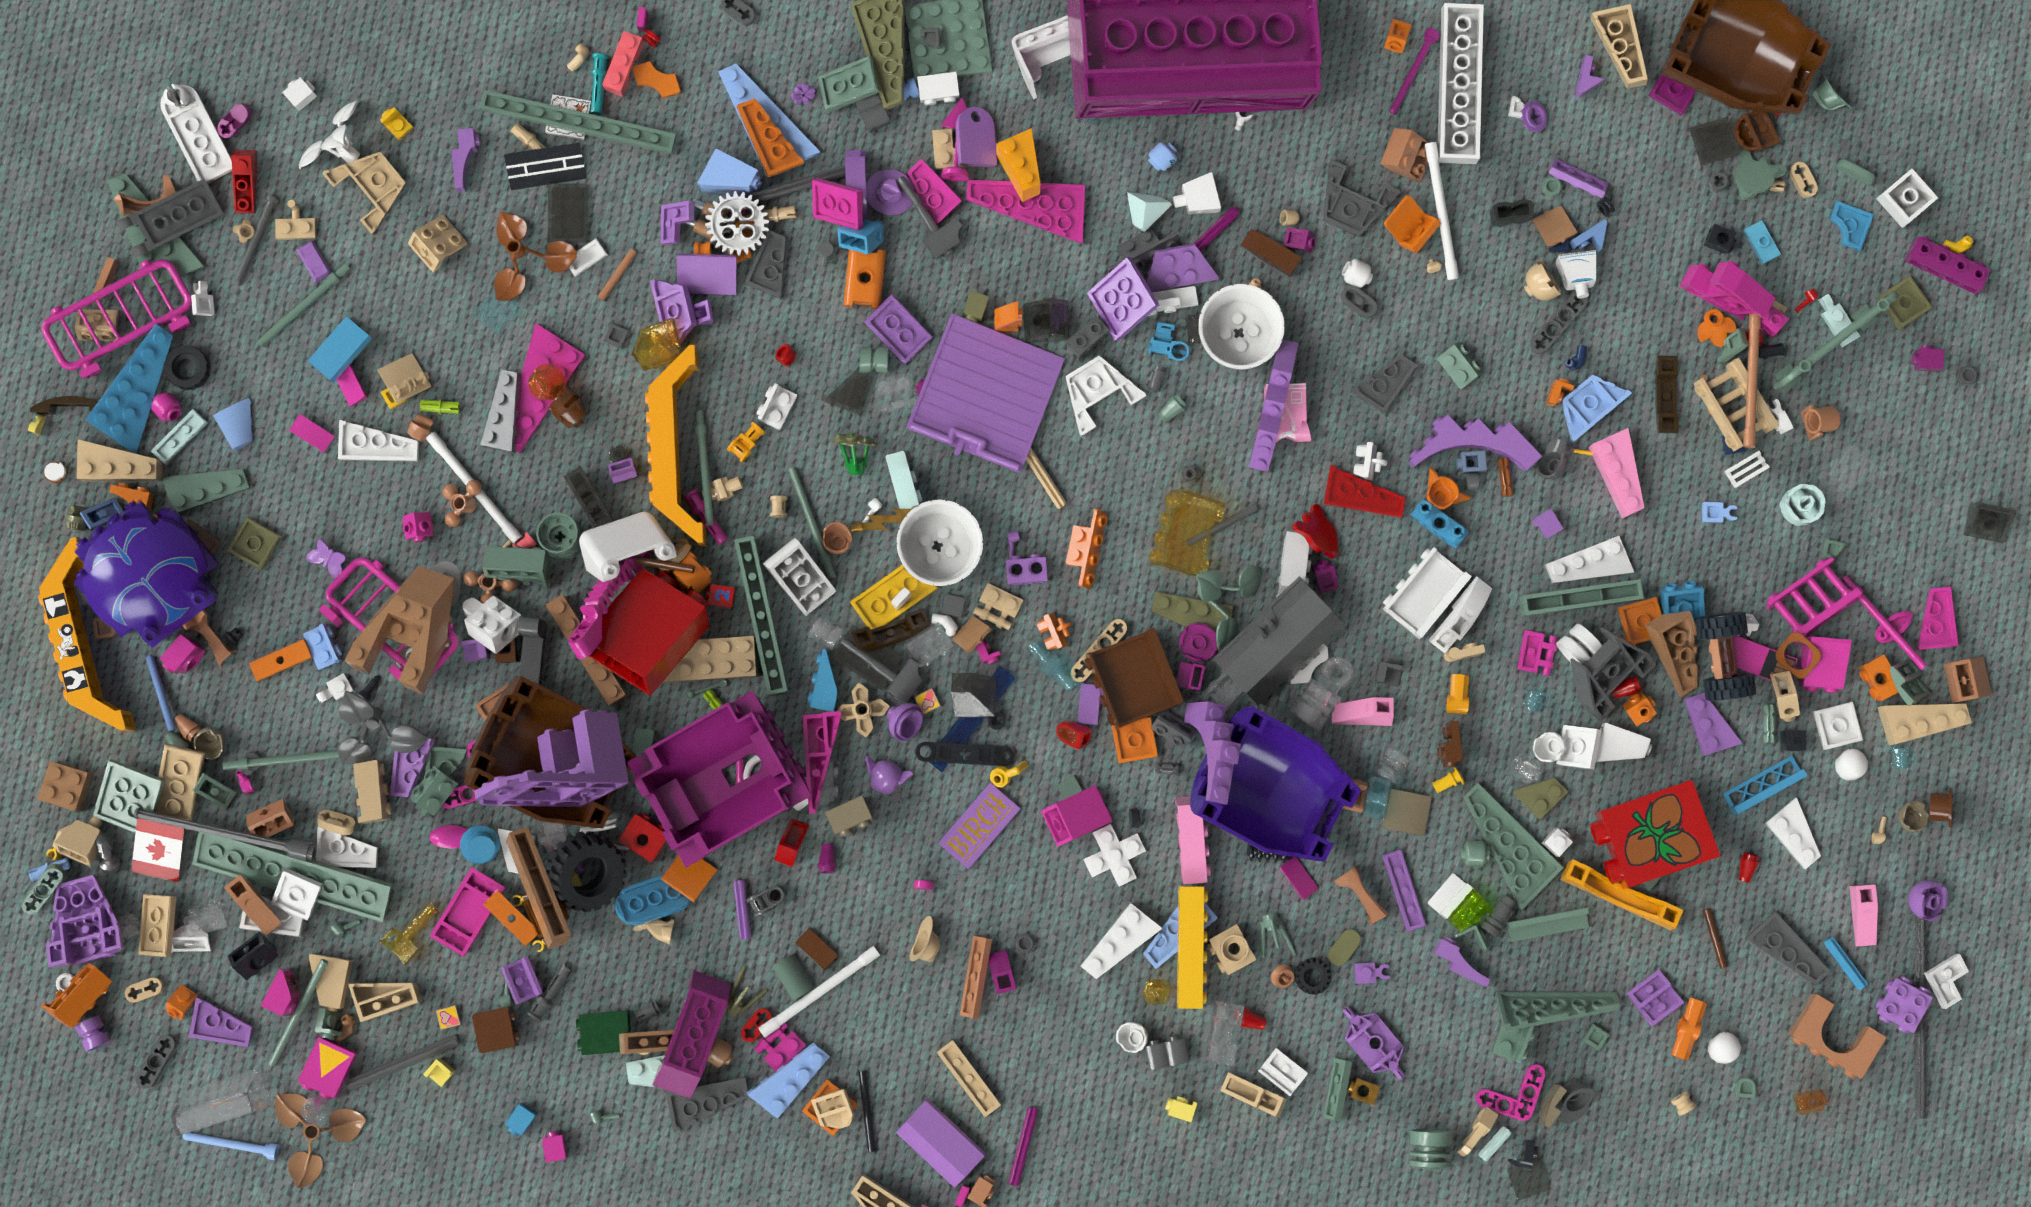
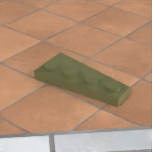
(1188, 610)

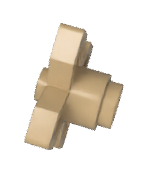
(873, 708)

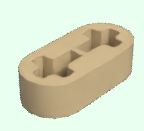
(1799, 182)
(336, 822)
(142, 985)

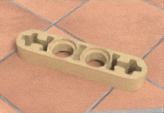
(1096, 646)

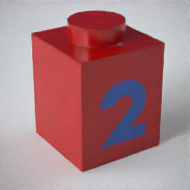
(721, 596)

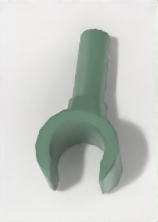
(338, 929)
(506, 1000)
(596, 1117)

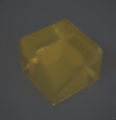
(1156, 991)

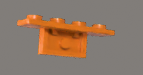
(1085, 548)

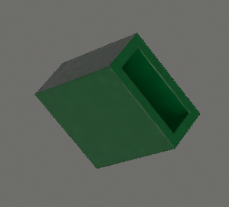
(601, 1031)

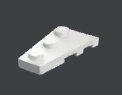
(1794, 833)

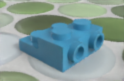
(1683, 598)

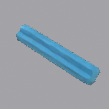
(1845, 963)

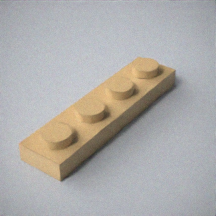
(968, 1078)

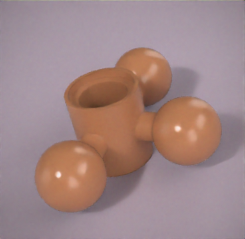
(451, 492)
(472, 579)

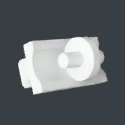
(1371, 461)

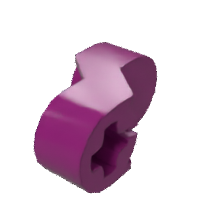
(234, 120)

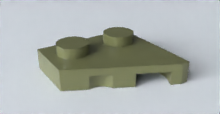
(1541, 796)

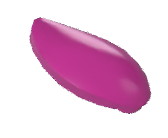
(1899, 621)
(447, 836)

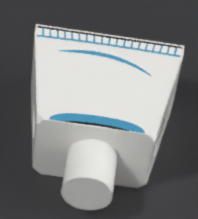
(1578, 271)

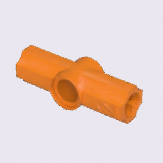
(1688, 1029)

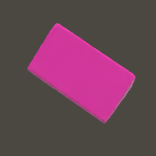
(351, 386)
(1298, 878)

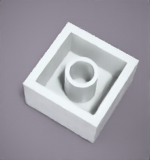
(1907, 198)

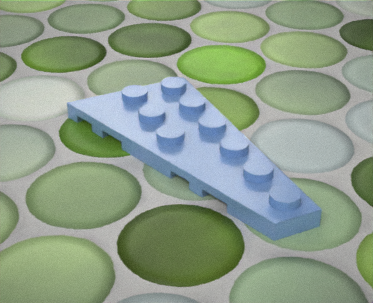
(743, 89)

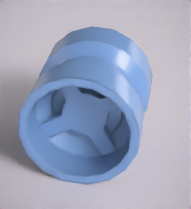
(910, 89)

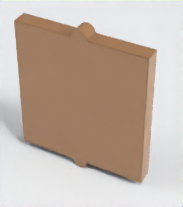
(1554, 226)
(971, 634)

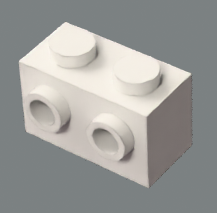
(938, 88)

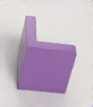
(1547, 523)
(474, 650)

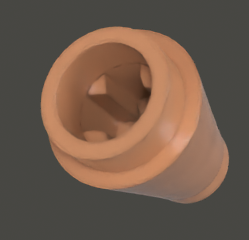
(187, 727)

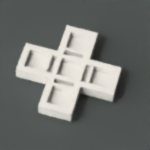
(1114, 855)

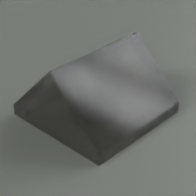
(1988, 522)

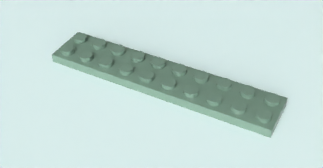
(265, 866)

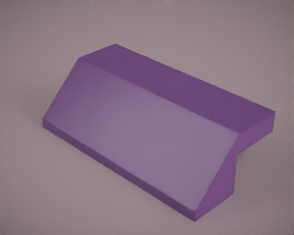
(941, 1143)

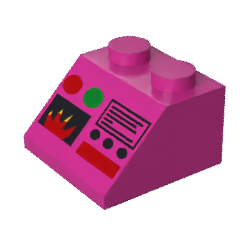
(283, 994)

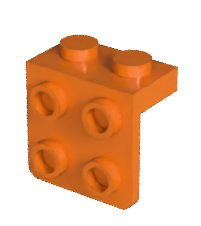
(1411, 225)

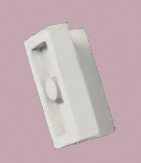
(1449, 896)

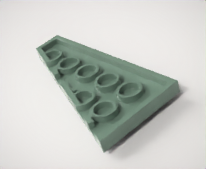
(173, 250)
(1518, 855)

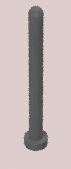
(271, 201)

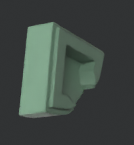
(1831, 548)

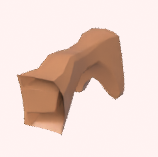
(129, 205)
(199, 624)
(1353, 880)

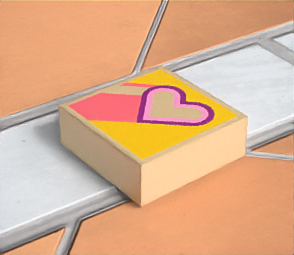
(927, 701)
(448, 1017)

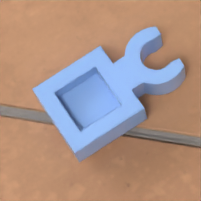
(1714, 512)

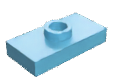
(1762, 242)

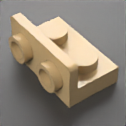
(97, 323)

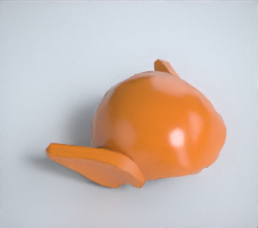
(1443, 491)

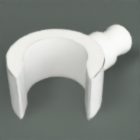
(1240, 120)

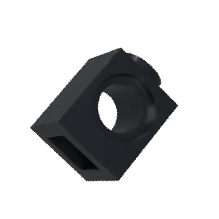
(1712, 242)
(1793, 740)

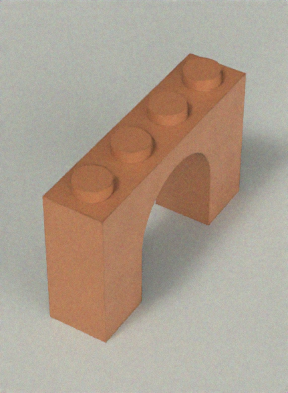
(1808, 1032)

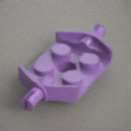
(1360, 1032)

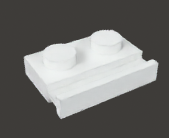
(1282, 1072)

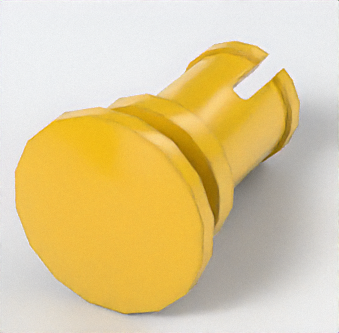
(1448, 781)

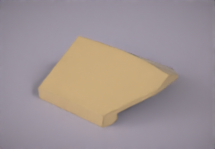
(834, 1109)

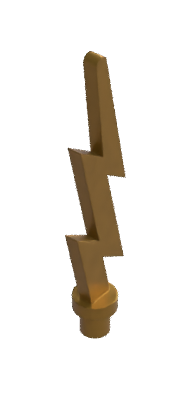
(878, 520)

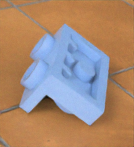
(322, 646)

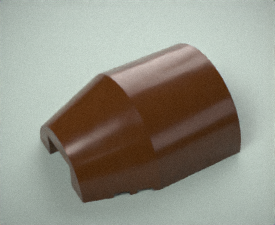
(1746, 54)
(510, 747)

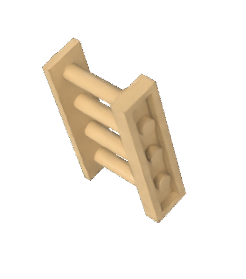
(1764, 416)

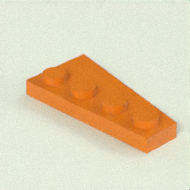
(770, 145)

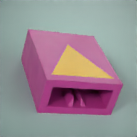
(327, 1068)

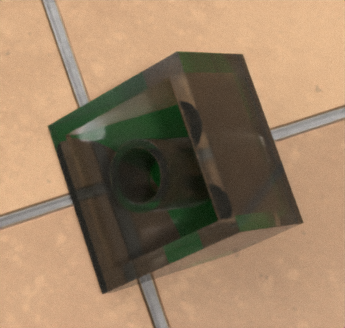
(1046, 320)

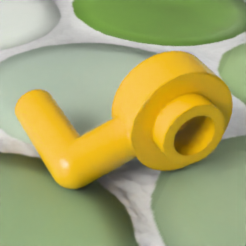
(1006, 774)

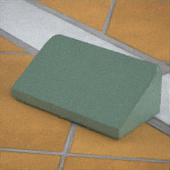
(643, 739)

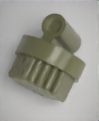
(74, 519)

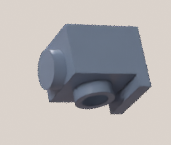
(1478, 459)

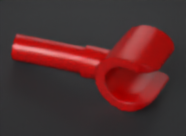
(1811, 296)

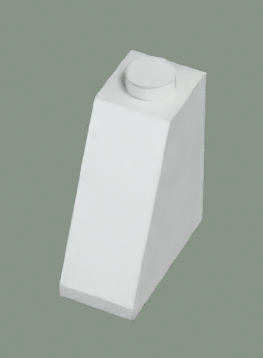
(1621, 744)

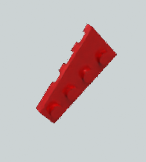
(1353, 493)

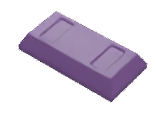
(314, 261)

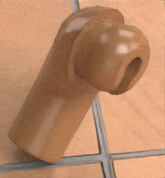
(347, 1028)

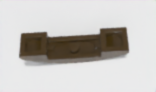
(1666, 394)
(48, 406)
(891, 633)

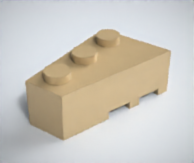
(372, 791)

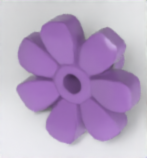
(803, 93)

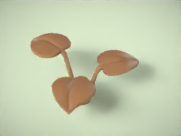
(344, 1124)

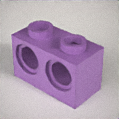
(1027, 575)

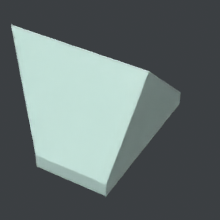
(1146, 209)

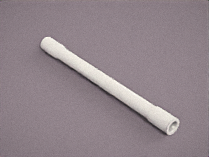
(1433, 160)
(507, 527)
(775, 1022)

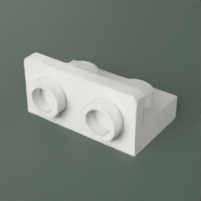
(776, 407)

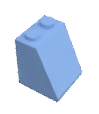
(728, 174)

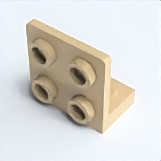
(436, 242)

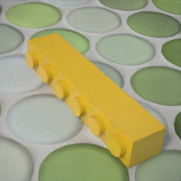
(1190, 947)

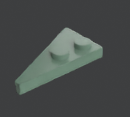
(446, 760)

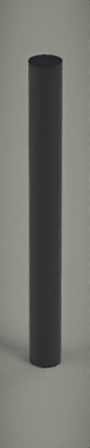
(867, 1111)

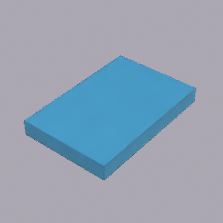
(339, 349)

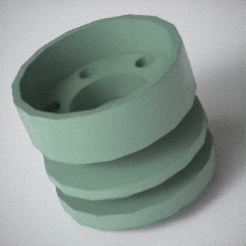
(550, 531)
(1430, 1148)

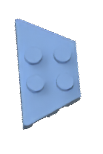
(1590, 404)

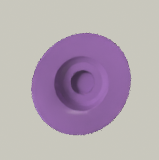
(886, 193)

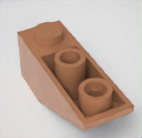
(253, 904)

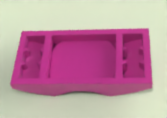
(466, 913)

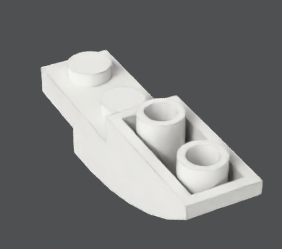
(1463, 616)

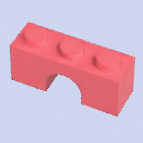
(619, 71)

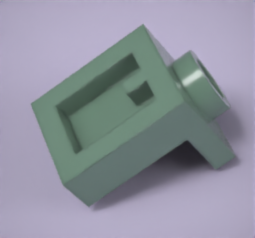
(326, 1023)

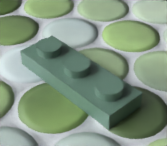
(1337, 1089)

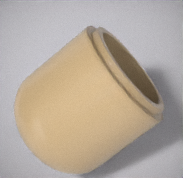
(1292, 218)

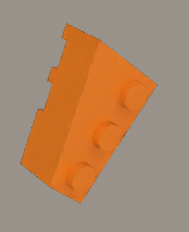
(78, 996)

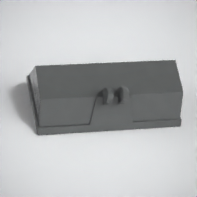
(1279, 641)

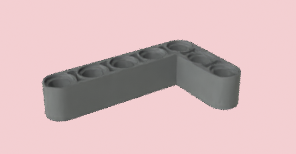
(533, 647)

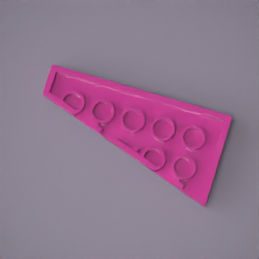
(1056, 208)
(543, 349)

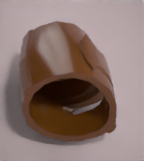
(568, 408)

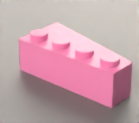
(1618, 468)
(1192, 843)

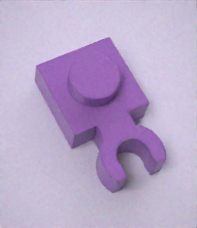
(1367, 972)

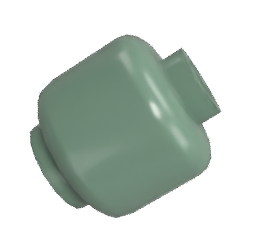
(1475, 853)

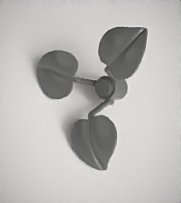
(356, 709)

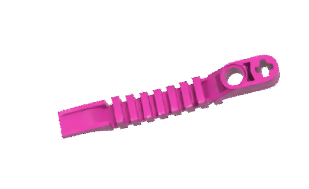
(589, 631)

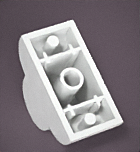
(799, 576)

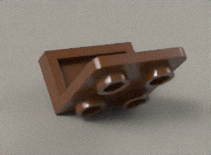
(496, 1029)

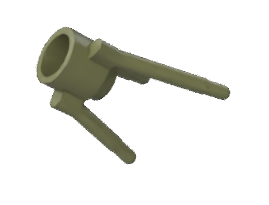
(735, 1004)

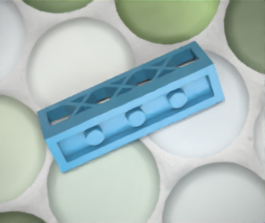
(1768, 791)

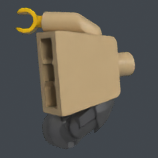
(83, 843)

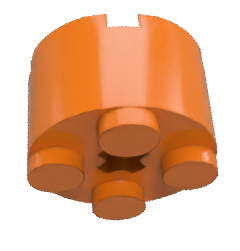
(692, 582)

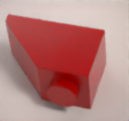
(791, 842)

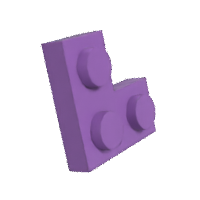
(671, 217)

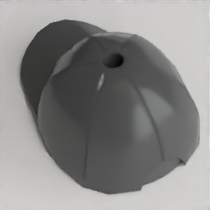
(1547, 464)

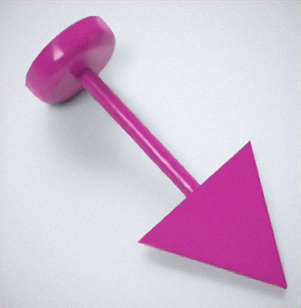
(954, 173)

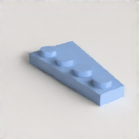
(1166, 941)
(785, 1084)

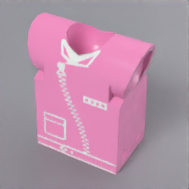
(1294, 416)

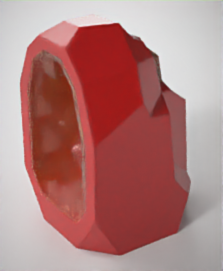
(1073, 734)

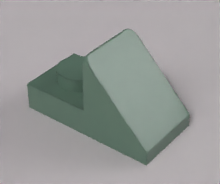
(214, 791)

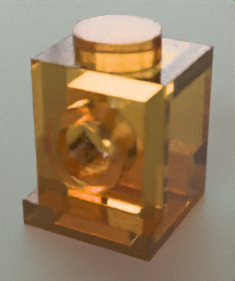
(1802, 1101)

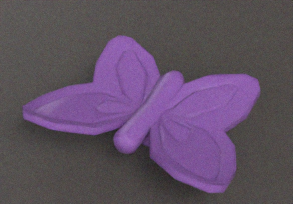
(331, 558)

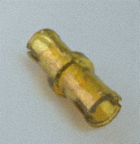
(419, 921)

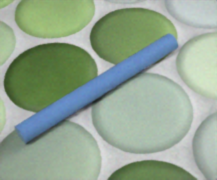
(160, 693)

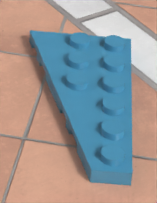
(127, 401)

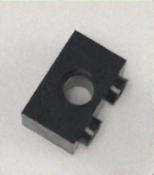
(252, 956)

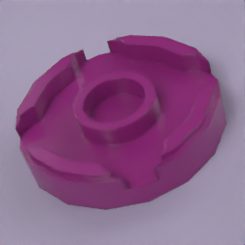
(1198, 642)

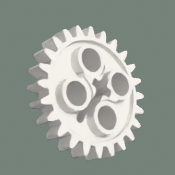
(738, 241)

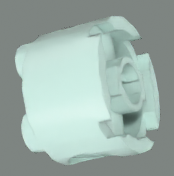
(1802, 504)

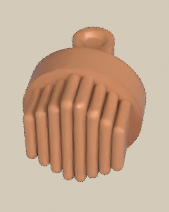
(420, 427)

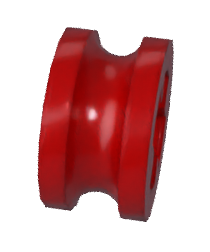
(651, 38)

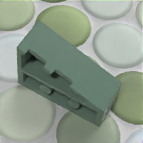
(517, 563)

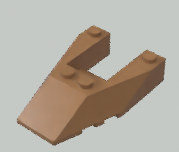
(414, 617)

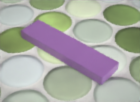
(1403, 890)

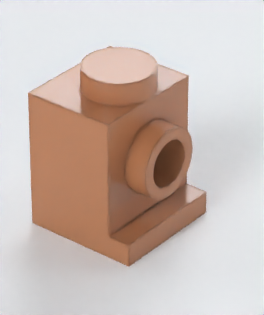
(982, 1190)

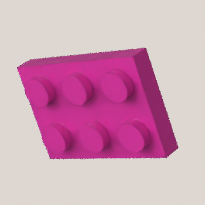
(837, 203)

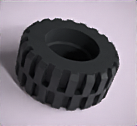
(602, 887)

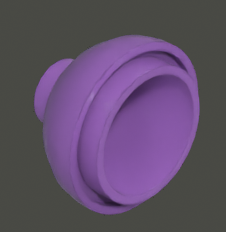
(904, 721)

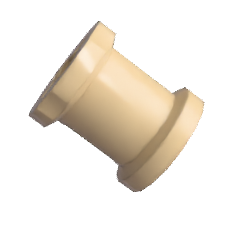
(778, 506)

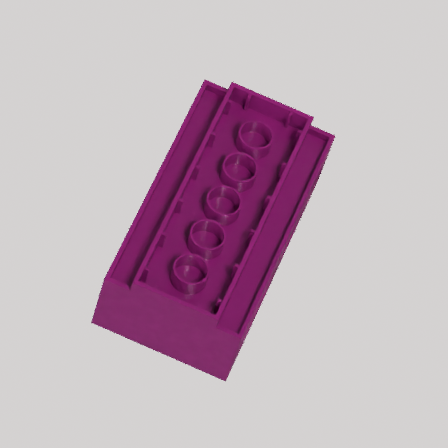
(1193, 56)

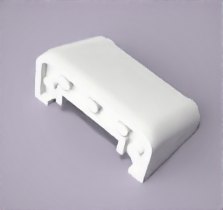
(621, 539)

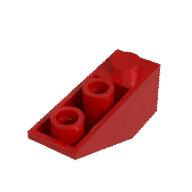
(244, 180)

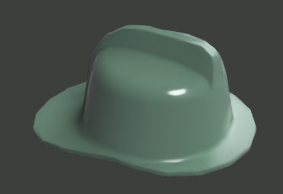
(1828, 97)

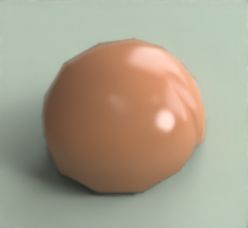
(837, 538)

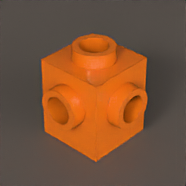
(1640, 708)

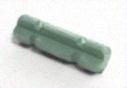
(1769, 723)

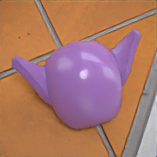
(886, 775)

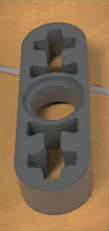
(154, 1077)

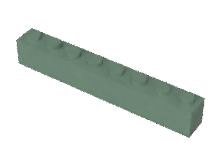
(761, 616)

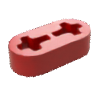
(751, 1022)

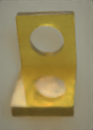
(401, 946)

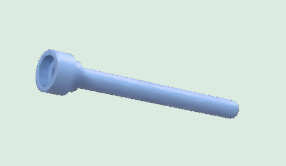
(269, 1151)

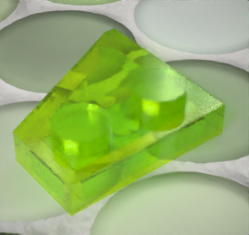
(1469, 911)

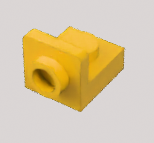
(396, 123)

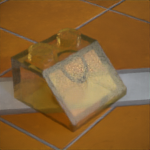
(657, 345)

